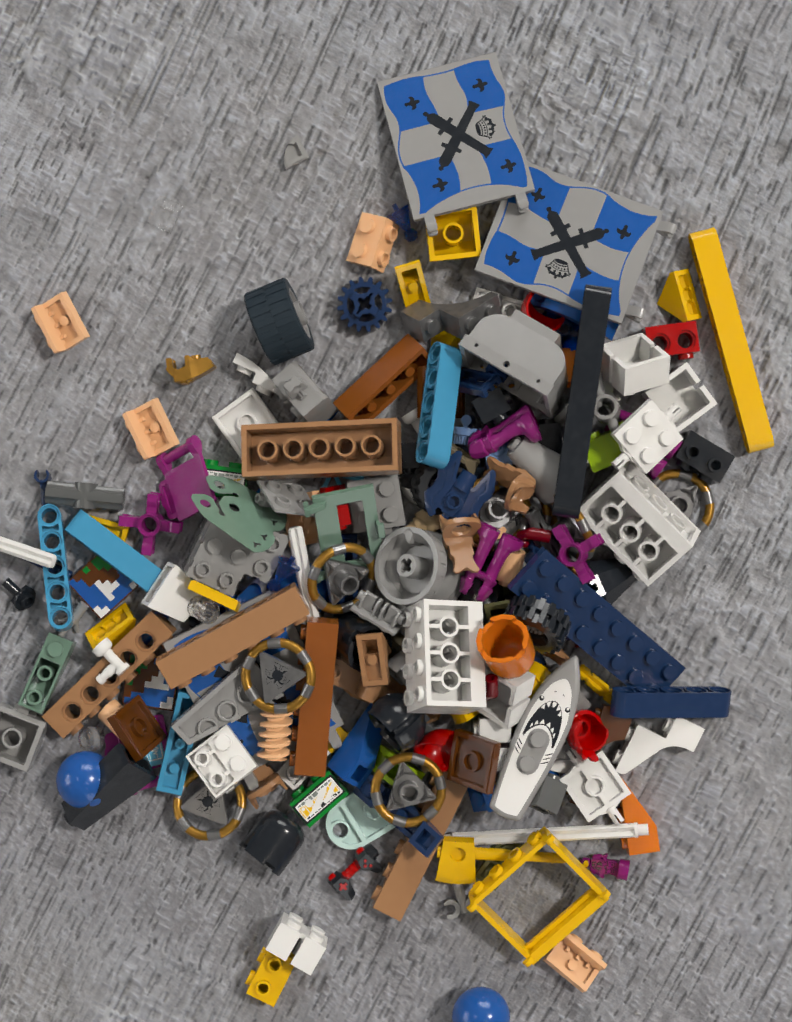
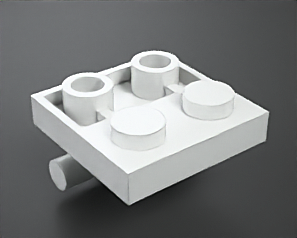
(222, 761)

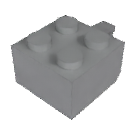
(303, 395)
(388, 504)
(20, 735)

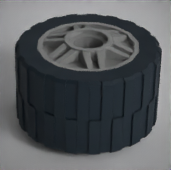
(279, 321)

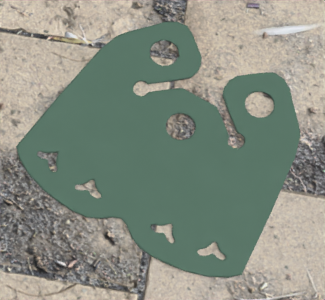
(248, 522)

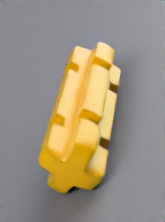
(595, 683)

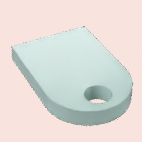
(362, 822)

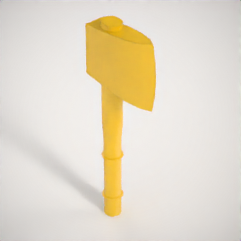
(459, 854)

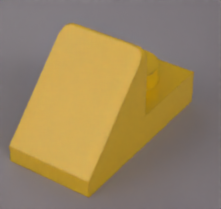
(412, 283)

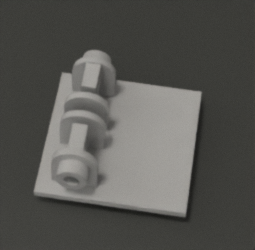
(282, 497)
(380, 611)

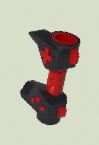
(364, 860)

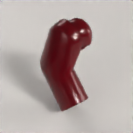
(534, 534)
(491, 686)

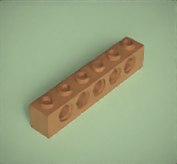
(61, 717)

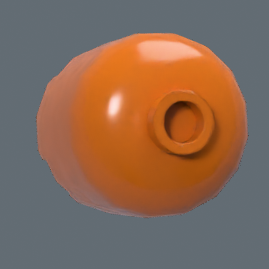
(506, 646)

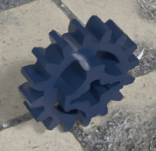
(354, 297)

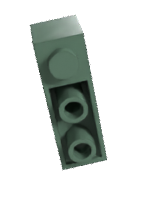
(47, 672)

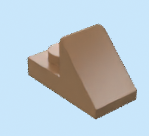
(373, 658)

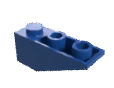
(358, 752)

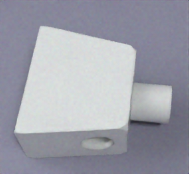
(170, 593)

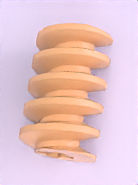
(275, 736)

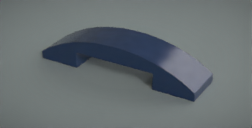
(423, 837)

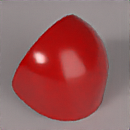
(530, 311)
(437, 747)

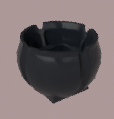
(397, 726)

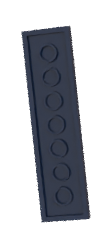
(597, 624)

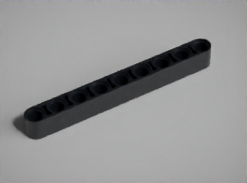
(582, 401)

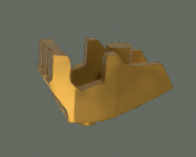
(194, 369)

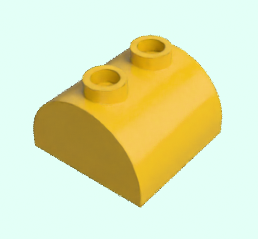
(456, 237)

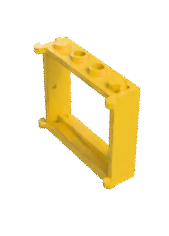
(563, 923)

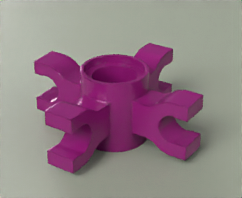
(152, 511)
(580, 565)

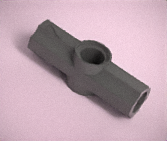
(85, 495)

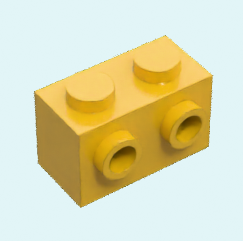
(269, 978)

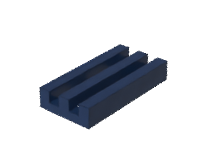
(473, 385)

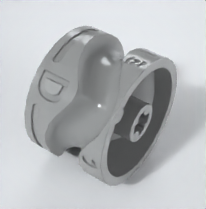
(415, 567)

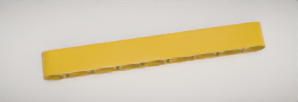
(731, 340)

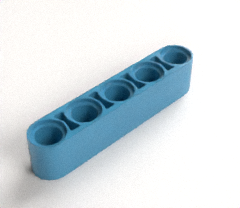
(439, 405)
(113, 550)
(61, 579)

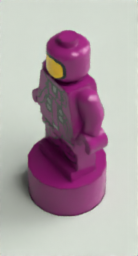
(601, 865)

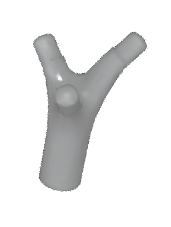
(77, 613)

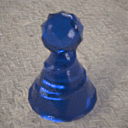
(401, 218)
(285, 569)

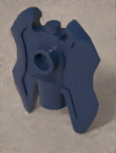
(456, 495)

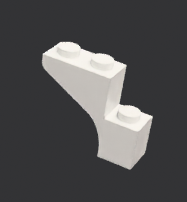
(643, 742)

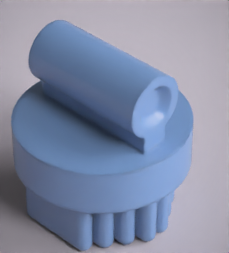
(462, 434)

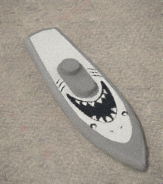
(537, 741)

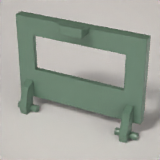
(327, 520)

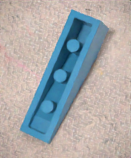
(174, 762)

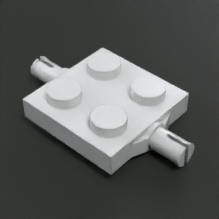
(646, 436)
(595, 786)

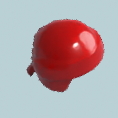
(587, 734)

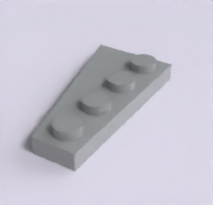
(219, 706)

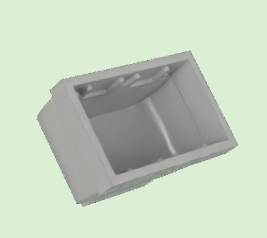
(529, 351)

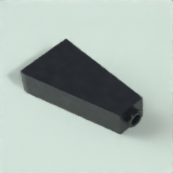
(118, 781)

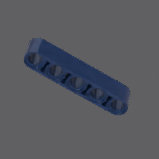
(670, 702)

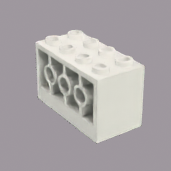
(639, 523)
(442, 657)

